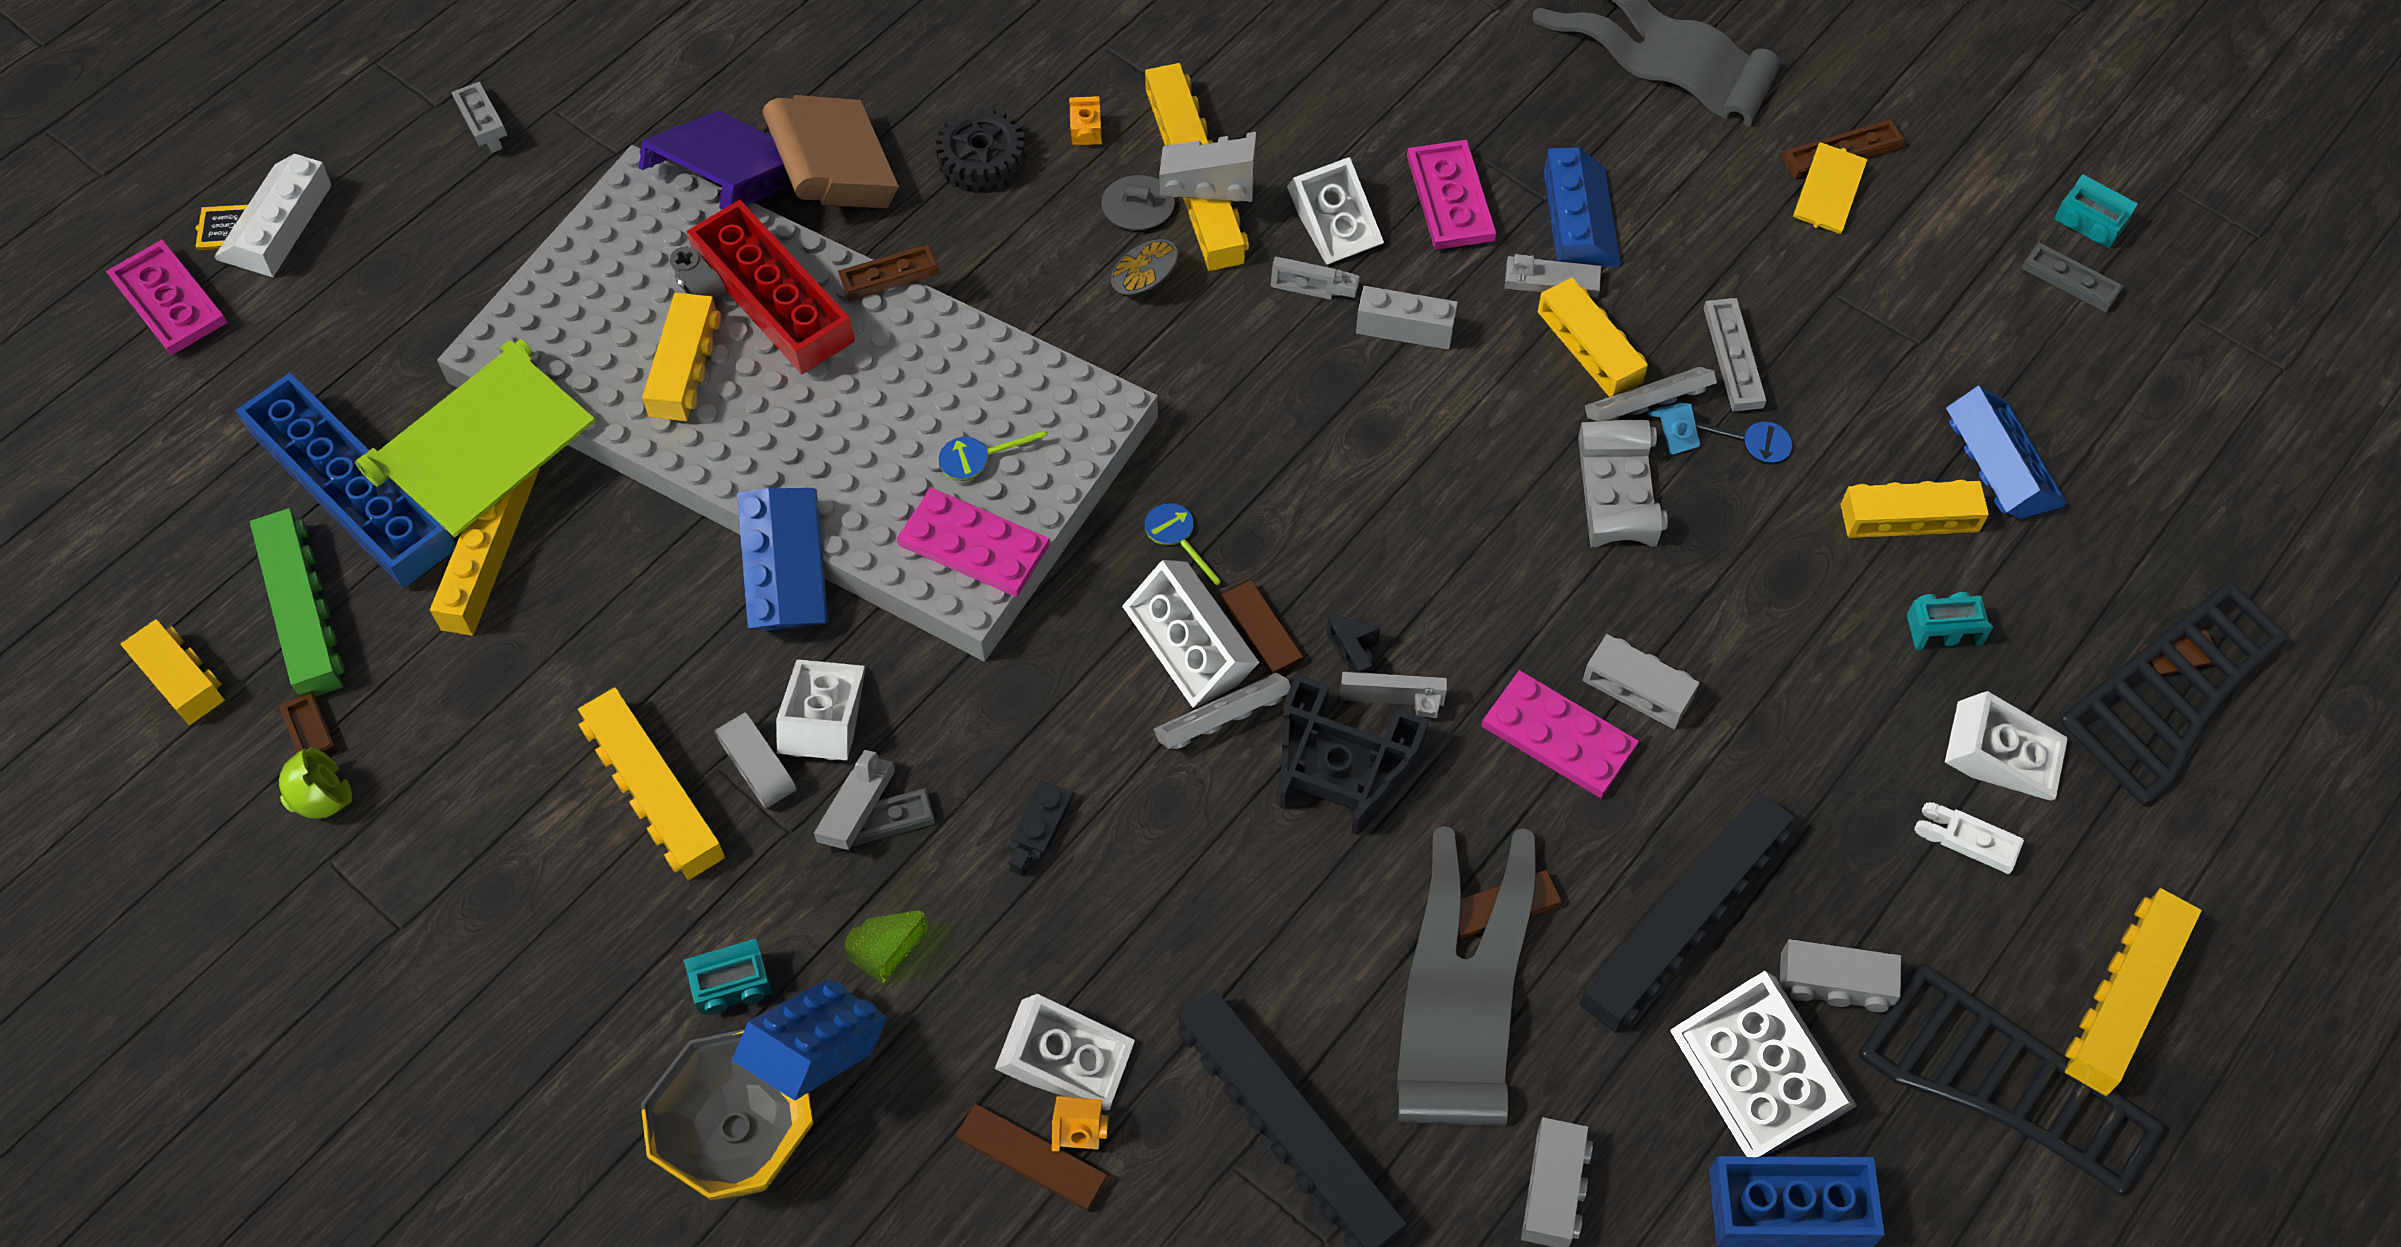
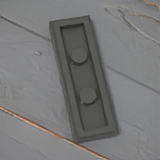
(2072, 277)
(895, 816)

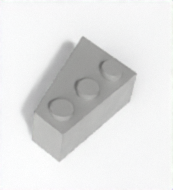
(1210, 170)

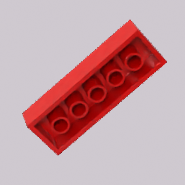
(772, 287)

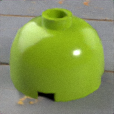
(312, 786)

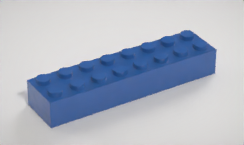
(322, 460)

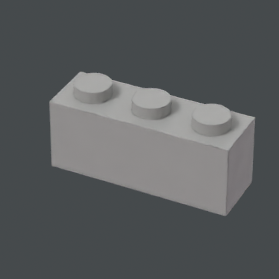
(1406, 317)
(1640, 681)
(1840, 975)
(1556, 1183)

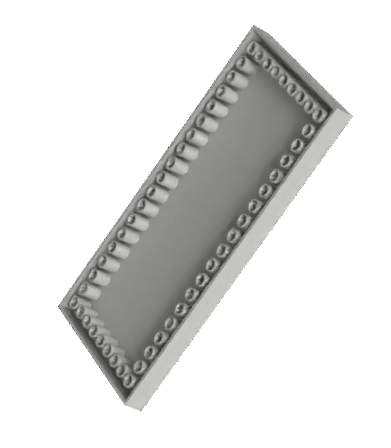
(852, 427)

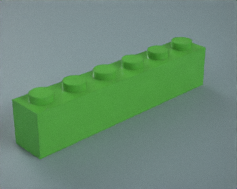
(296, 603)

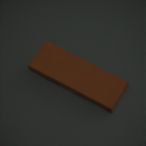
(888, 272)
(1262, 628)
(1477, 908)

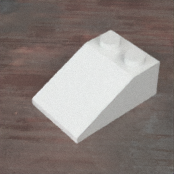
(1335, 211)
(820, 710)
(2005, 746)
(1064, 1051)

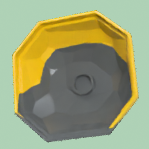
(720, 1122)

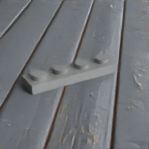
(1734, 354)
(1661, 392)
(1233, 706)

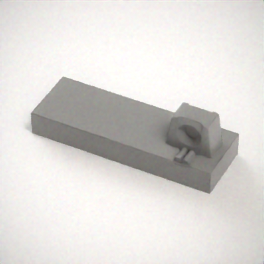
(480, 116)
(1539, 275)
(1423, 692)
(854, 801)

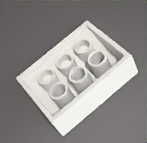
(1762, 1067)

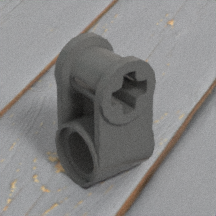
(695, 274)

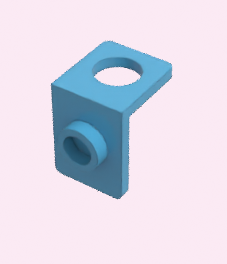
(1678, 426)

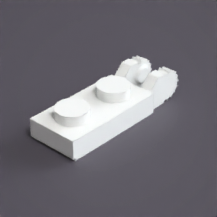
(1970, 837)

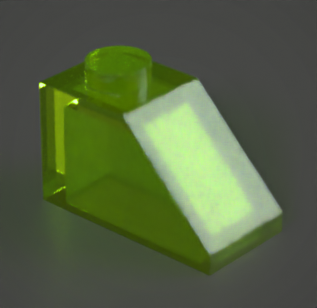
(884, 942)

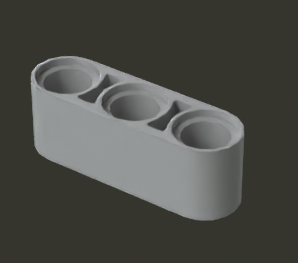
(755, 760)

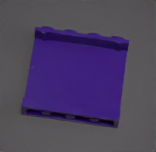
(724, 152)

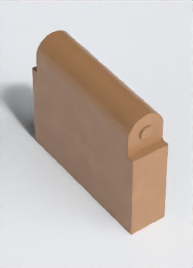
(831, 151)

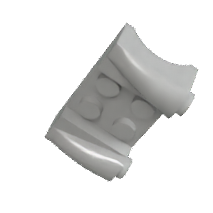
(1619, 482)

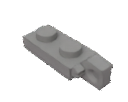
(1312, 279)

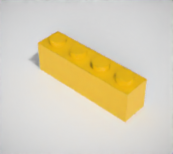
(1592, 337)
(681, 357)
(1914, 509)

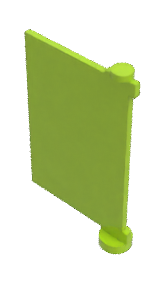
(480, 440)

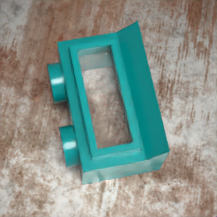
(2095, 211)
(1948, 617)
(728, 977)

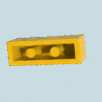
(174, 671)

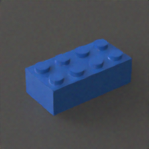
(809, 1038)
(1795, 1202)

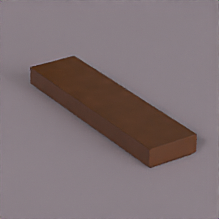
(1861, 142)
(1031, 1157)

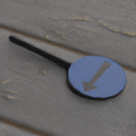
(1763, 440)

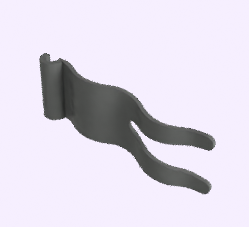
(1679, 53)
(1462, 1007)

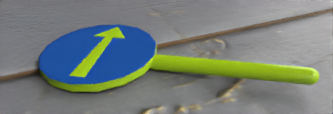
(967, 457)
(1173, 525)

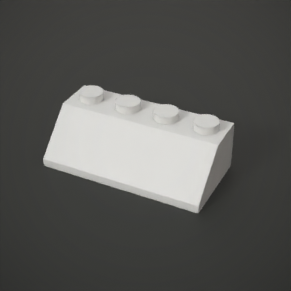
(276, 215)
(1189, 633)

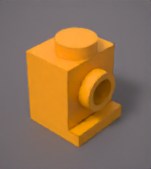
(1085, 120)
(1078, 1123)

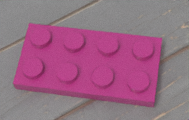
(1451, 194)
(166, 297)
(973, 542)
(1560, 734)

